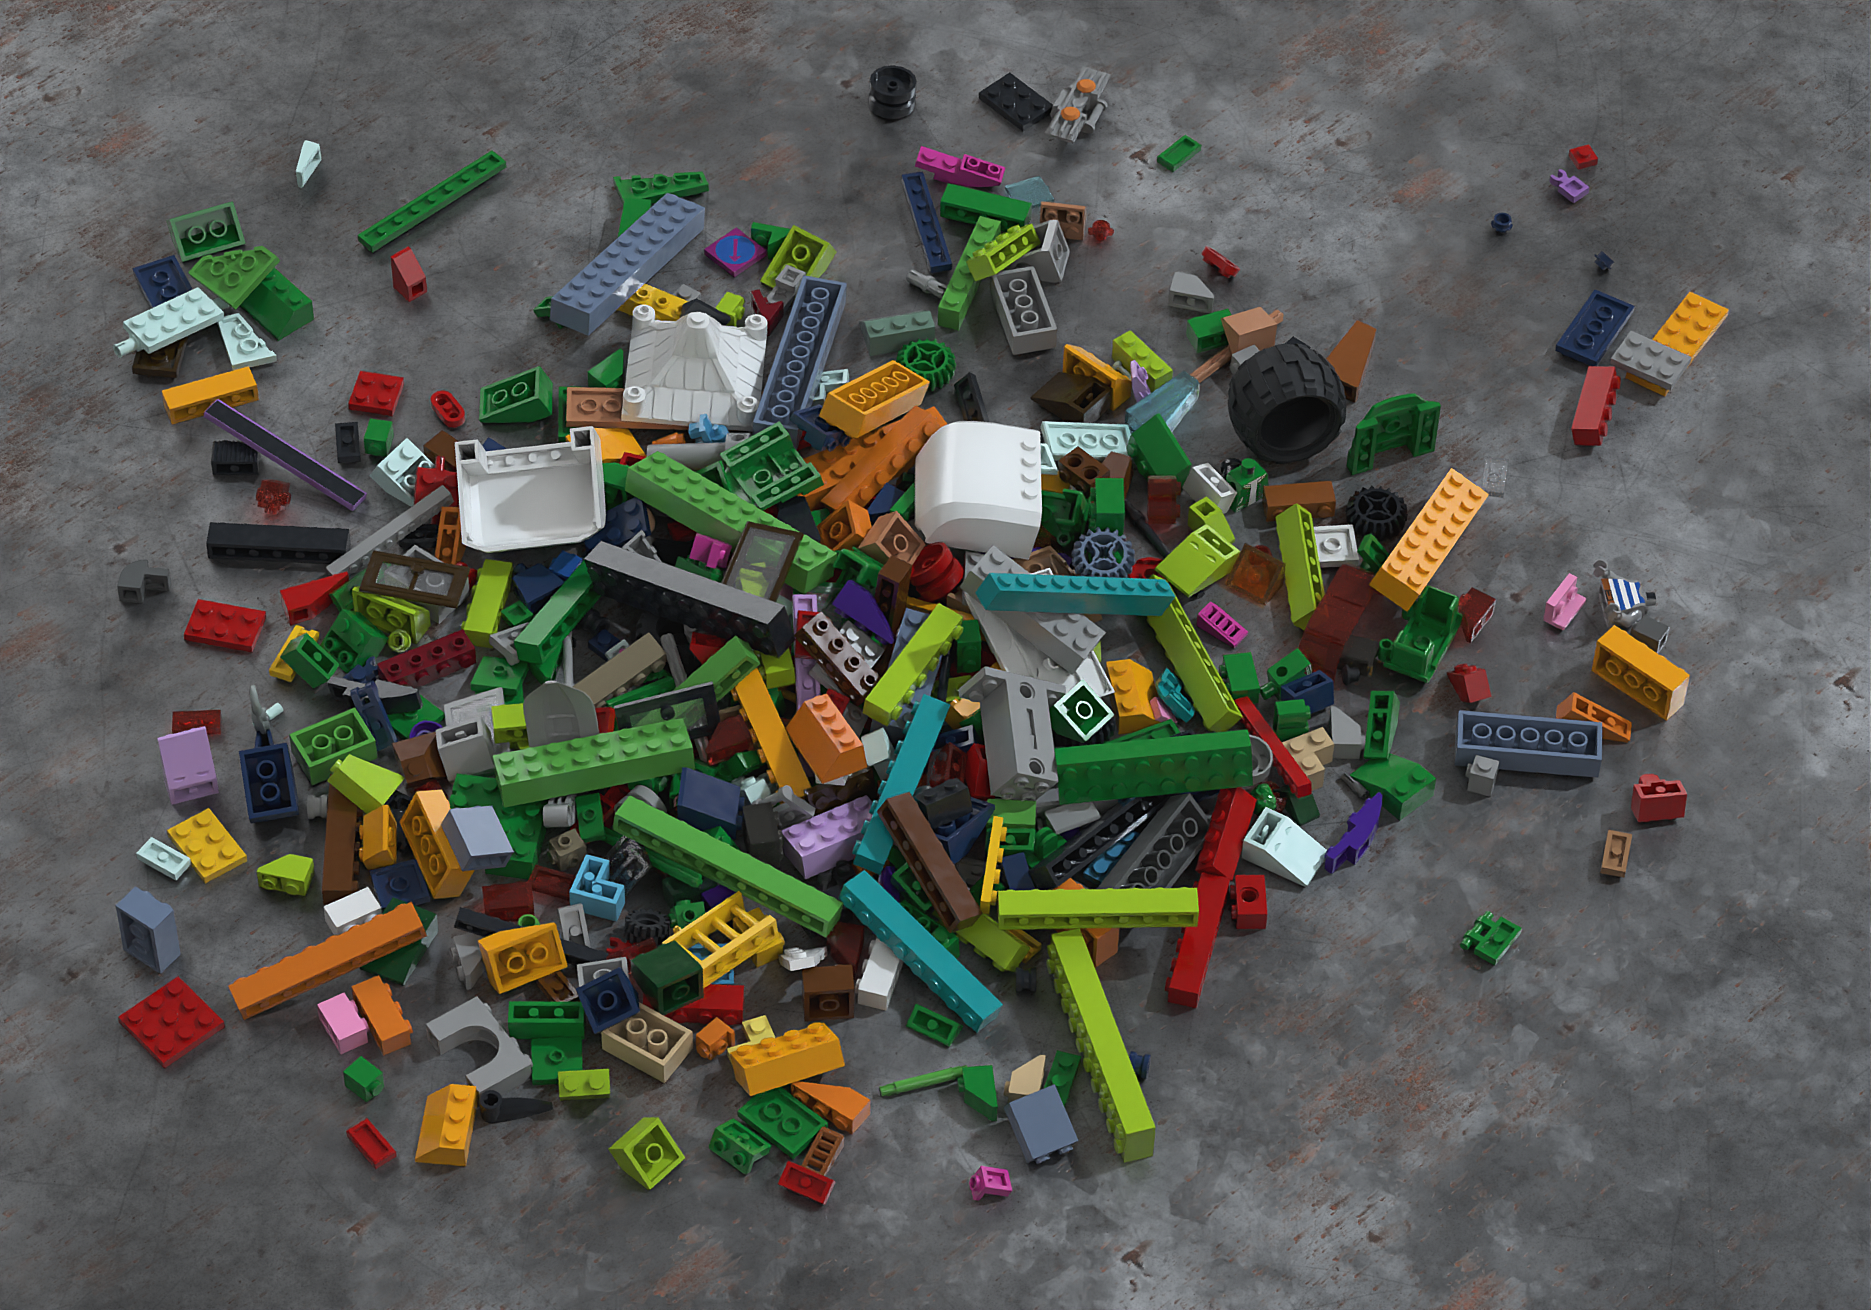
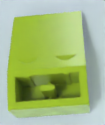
(1199, 561)

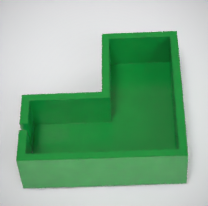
(1107, 508)
(521, 822)

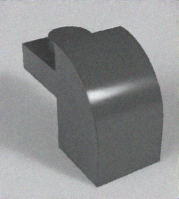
(138, 577)

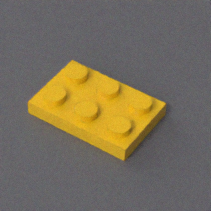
(207, 845)

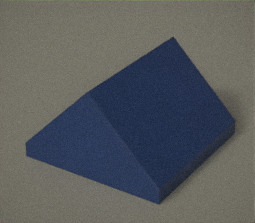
(609, 1000)

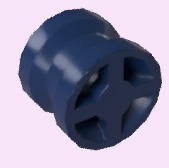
(1140, 1064)

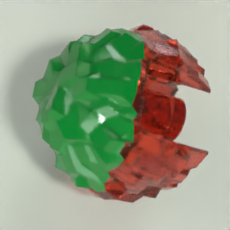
(1267, 798)

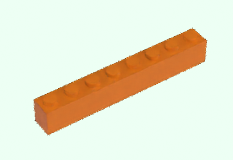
(327, 960)

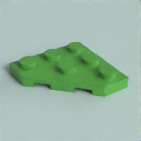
(235, 273)

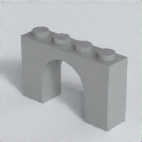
(476, 1022)

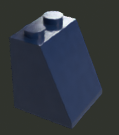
(709, 802)

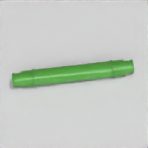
(921, 1081)

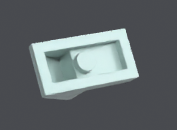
(878, 751)

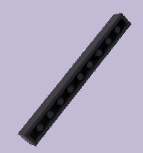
(486, 925)

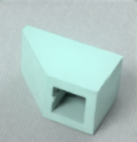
(752, 788)

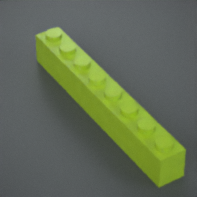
(1195, 667)
(1098, 908)

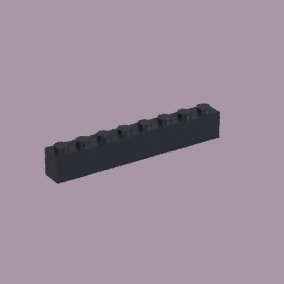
(1094, 840)

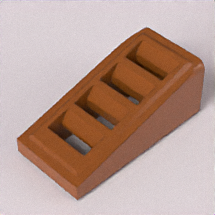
(829, 1141)

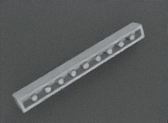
(392, 532)

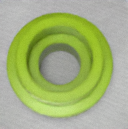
(393, 640)

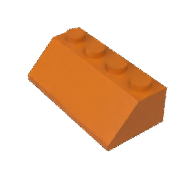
(826, 739)

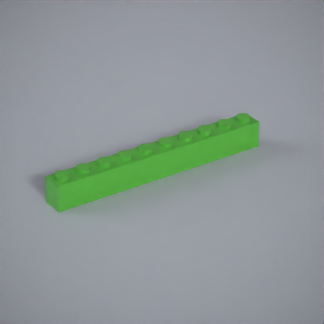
(728, 866)

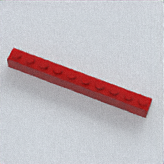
(1282, 759)

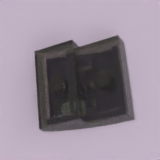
(628, 863)

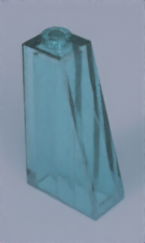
(1169, 400)

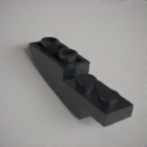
(393, 696)

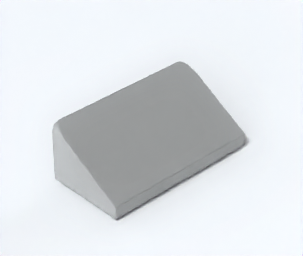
(1071, 816)

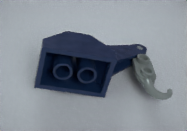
(267, 772)

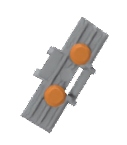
(1079, 96)

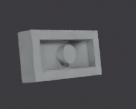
(573, 924)

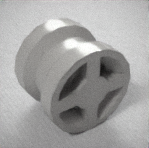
(317, 806)

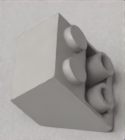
(466, 748)

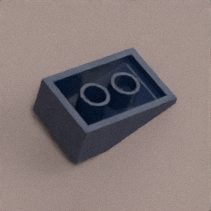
(962, 833)

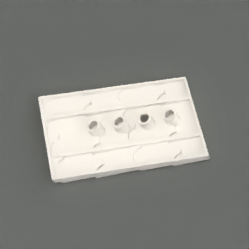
(1023, 658)

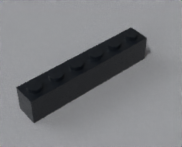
(276, 543)

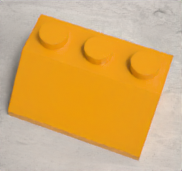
(1083, 363)
(1132, 695)
(447, 1126)

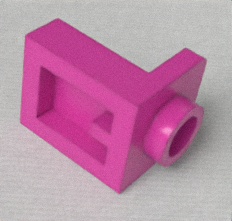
(990, 1181)

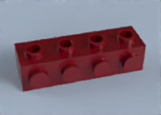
(429, 661)

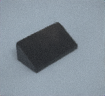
(699, 306)

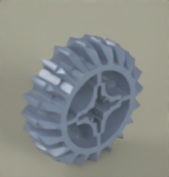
(1103, 545)

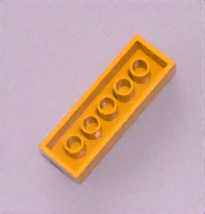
(874, 399)

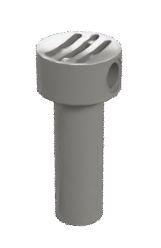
(698, 455)

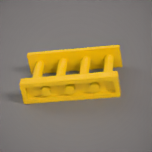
(738, 949)

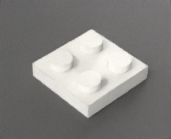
(1336, 545)

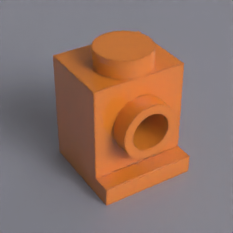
(714, 1039)

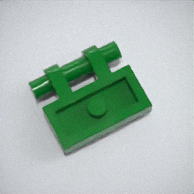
(1497, 940)

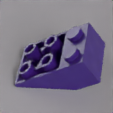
(862, 606)

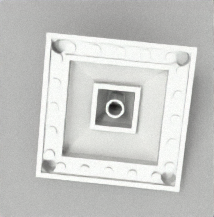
(694, 370)

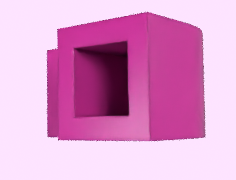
(710, 551)

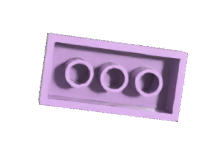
(826, 838)

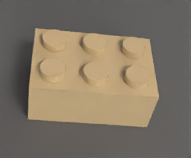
(649, 1043)

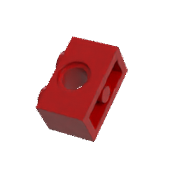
(1250, 902)

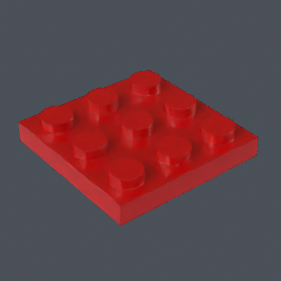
(171, 1022)

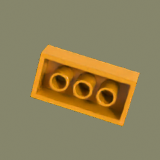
(1640, 672)
(430, 845)
(787, 1058)

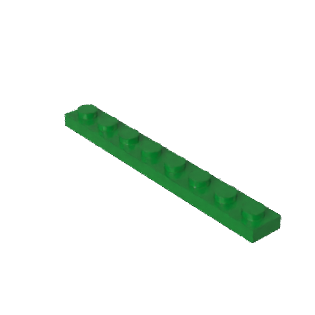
(431, 201)

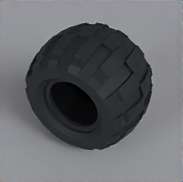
(1286, 403)

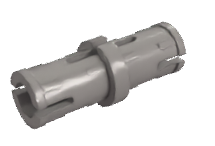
(926, 283)

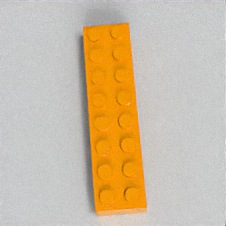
(1429, 539)

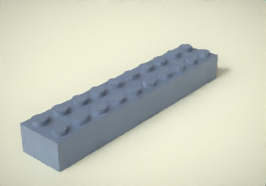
(627, 264)
(801, 354)

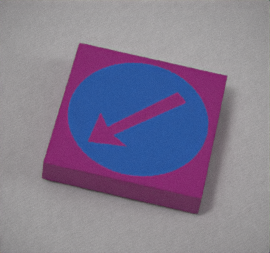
(735, 252)

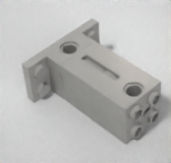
(1016, 731)

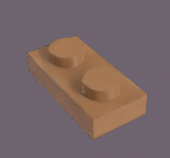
(1616, 853)

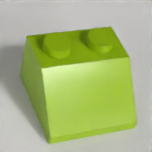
(647, 1152)

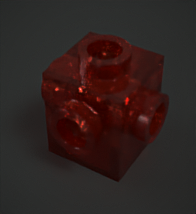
(273, 495)

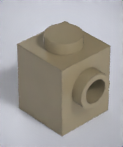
(567, 850)

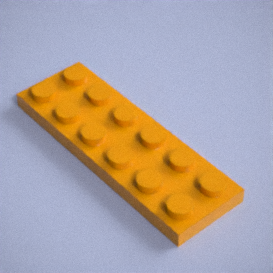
(1687, 331)

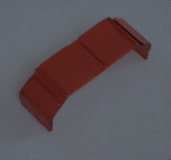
(1336, 618)

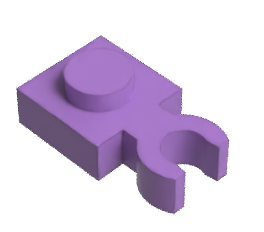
(1571, 188)

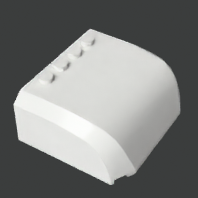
(980, 487)
(531, 493)

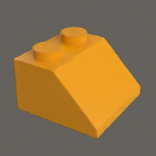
(379, 838)

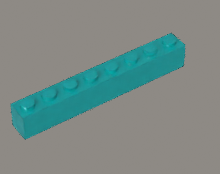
(903, 778)
(920, 951)

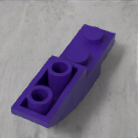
(1359, 835)

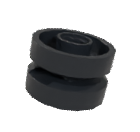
(892, 92)

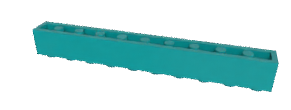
(1074, 594)

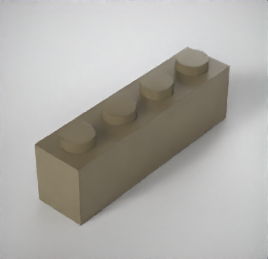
(624, 671)

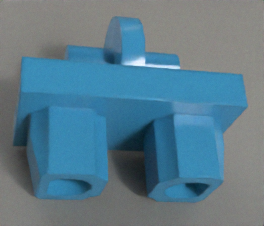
(709, 433)

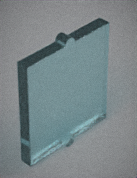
(1030, 190)

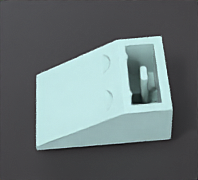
(398, 471)
(1283, 848)

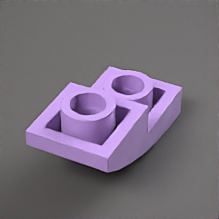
(1138, 378)

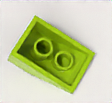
(802, 252)

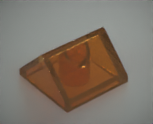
(1256, 574)

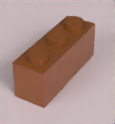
(1313, 496)

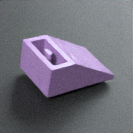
(187, 765)

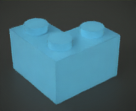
(594, 890)

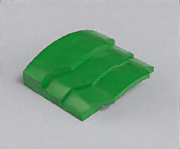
(1392, 424)
(769, 468)

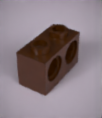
(1081, 469)

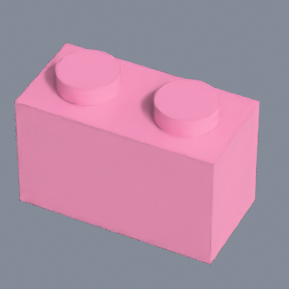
(343, 1023)

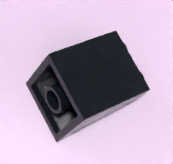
(798, 515)

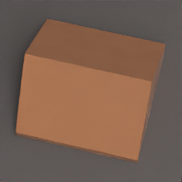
(1250, 329)

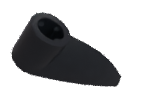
(499, 1109)

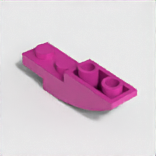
(965, 172)

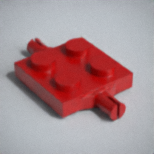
(429, 480)

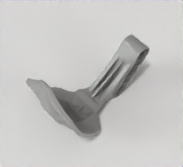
(553, 716)

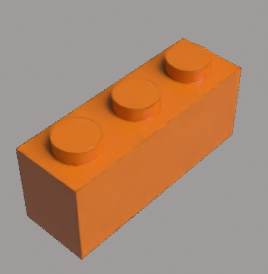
(382, 1014)

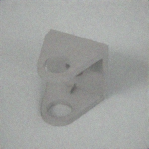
(1050, 255)

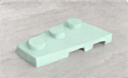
(242, 344)

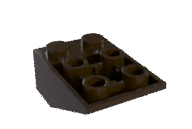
(1075, 397)

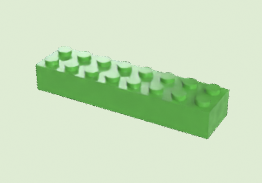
(593, 762)

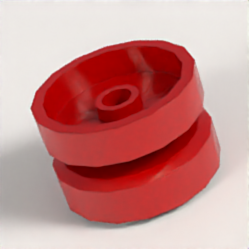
(935, 571)

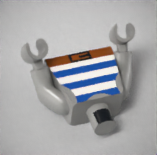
(1620, 597)

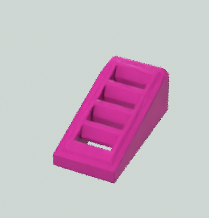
(1210, 615)

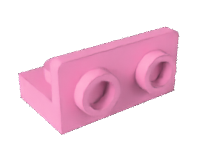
(1564, 603)

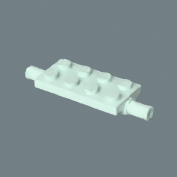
(170, 322)

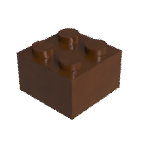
(828, 993)

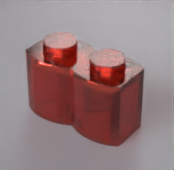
(1162, 500)

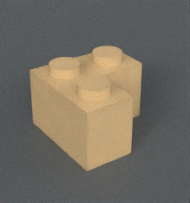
(1311, 753)

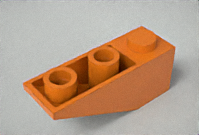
(835, 1103)

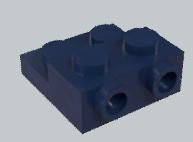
(818, 431)

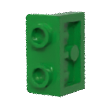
(738, 1145)

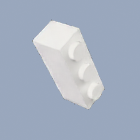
(879, 976)

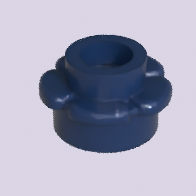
(1502, 222)
(1603, 261)

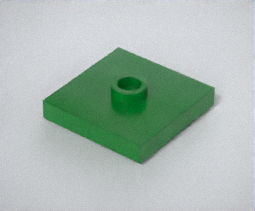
(497, 673)
(404, 722)
(555, 1056)

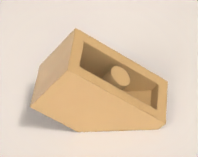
(1026, 1079)

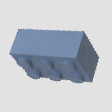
(148, 929)

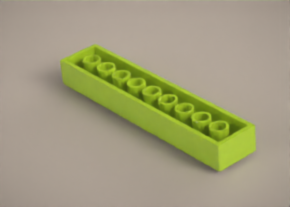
(1101, 1046)

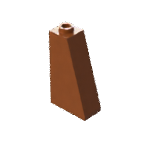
(1352, 358)

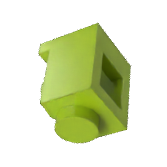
(732, 306)

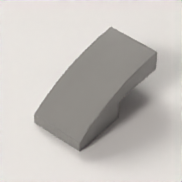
(786, 286)

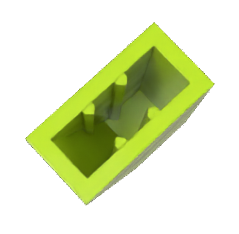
(364, 782)

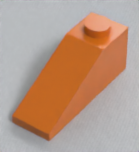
(449, 540)
(1579, 708)

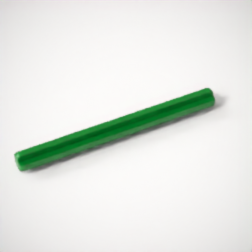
(661, 862)

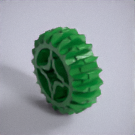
(924, 360)

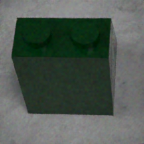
(668, 977)

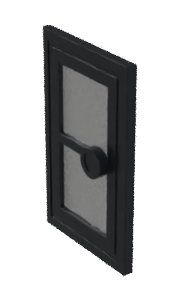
(694, 704)

